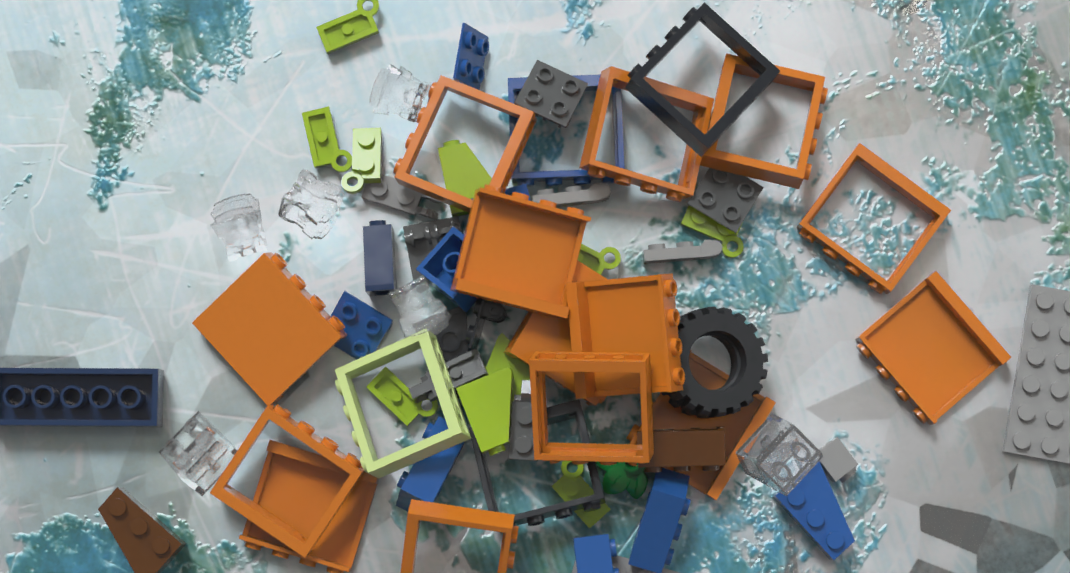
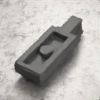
(461, 369)
(521, 429)

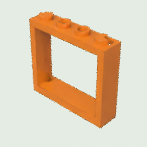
(679, 97)
(425, 119)
(756, 168)
(899, 183)
(589, 362)
(260, 516)
(462, 517)

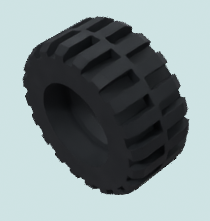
(745, 359)

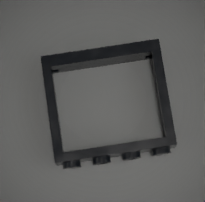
(667, 112)
(555, 414)

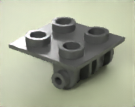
(551, 94)
(725, 197)
(424, 237)

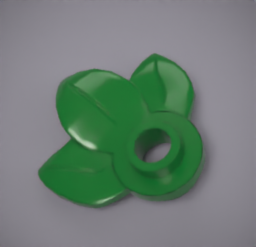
(622, 477)

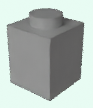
(837, 461)

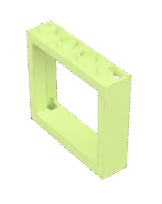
(457, 427)

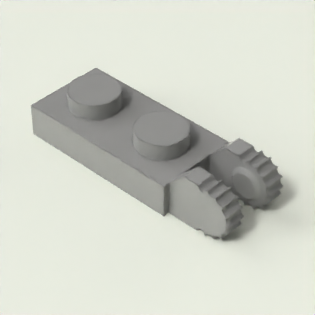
(574, 195)
(398, 197)
(682, 252)

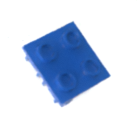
(471, 57)
(362, 324)

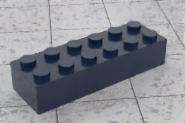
(81, 397)

